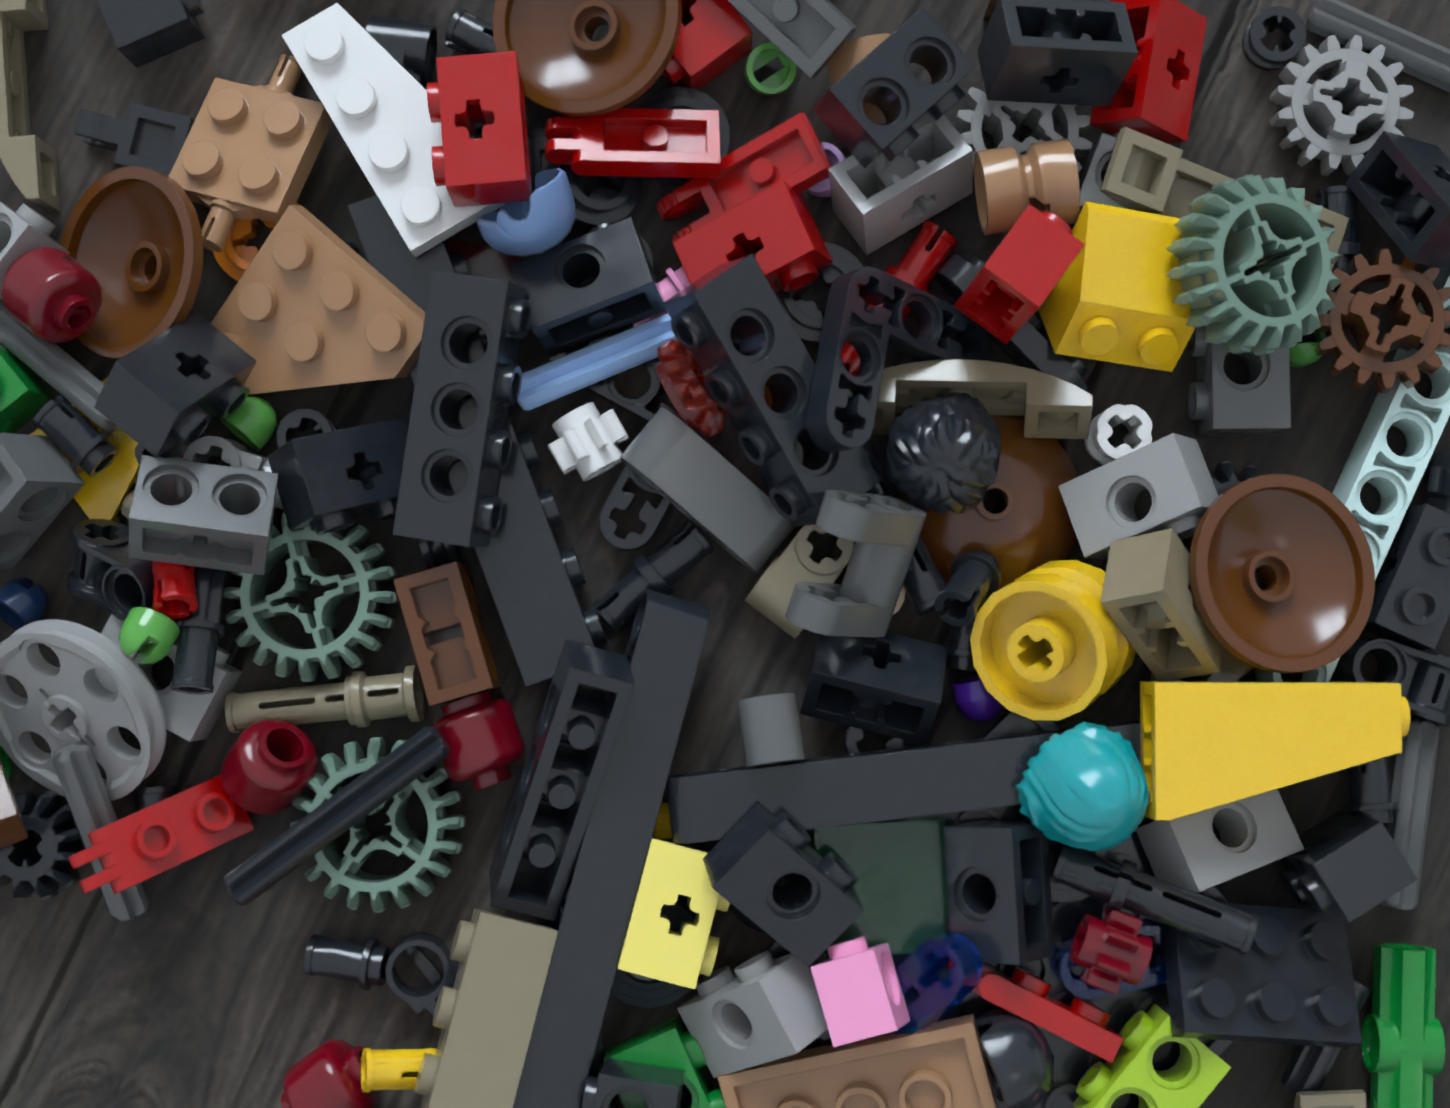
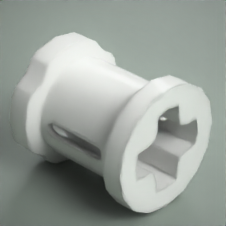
(1101, 429)

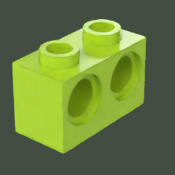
(1132, 1069)

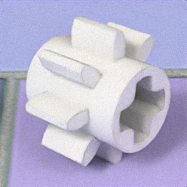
(588, 441)

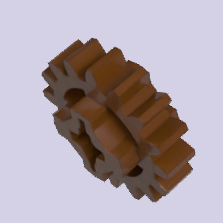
(1409, 326)

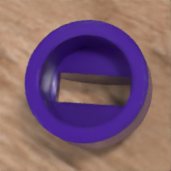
(974, 699)

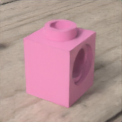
(859, 991)

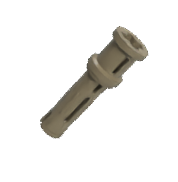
(356, 700)

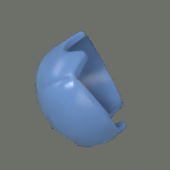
(534, 224)

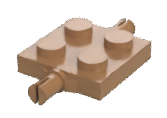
(250, 150)

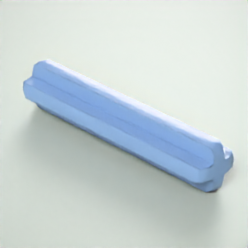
(594, 363)

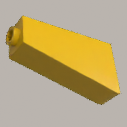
(1247, 738)

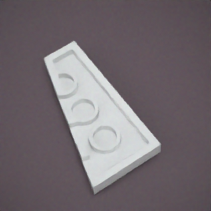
(383, 123)

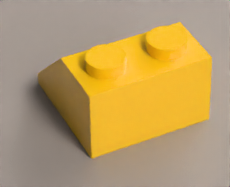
(1117, 294)

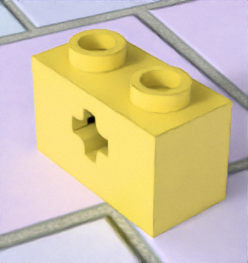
(649, 943)

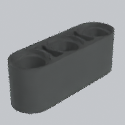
(707, 489)

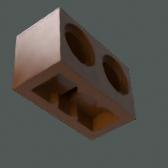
(447, 633)

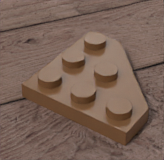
(318, 313)

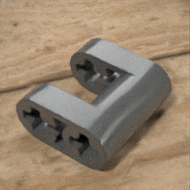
(884, 545)

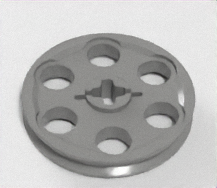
(75, 687)

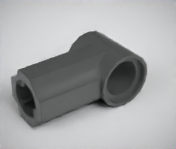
(771, 729)

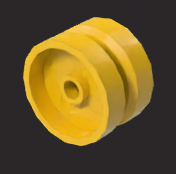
(1049, 642)

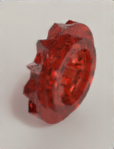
(687, 390)

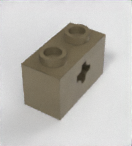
(1155, 608)

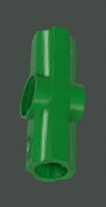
(1402, 1036)

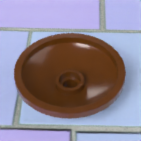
(570, 70)
(145, 252)
(1034, 516)
(1311, 567)

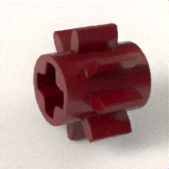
(1111, 950)

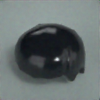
(1016, 1058)

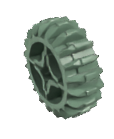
(1228, 235)
(300, 567)
(402, 839)

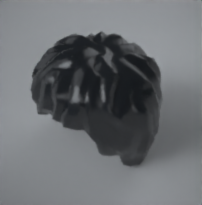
(944, 453)

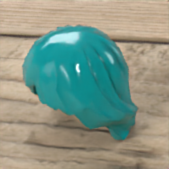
(1085, 788)

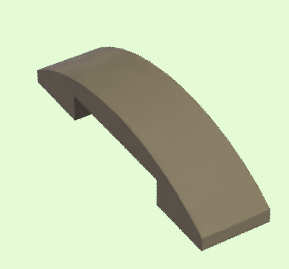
(25, 156)
(1156, 180)
(1048, 403)

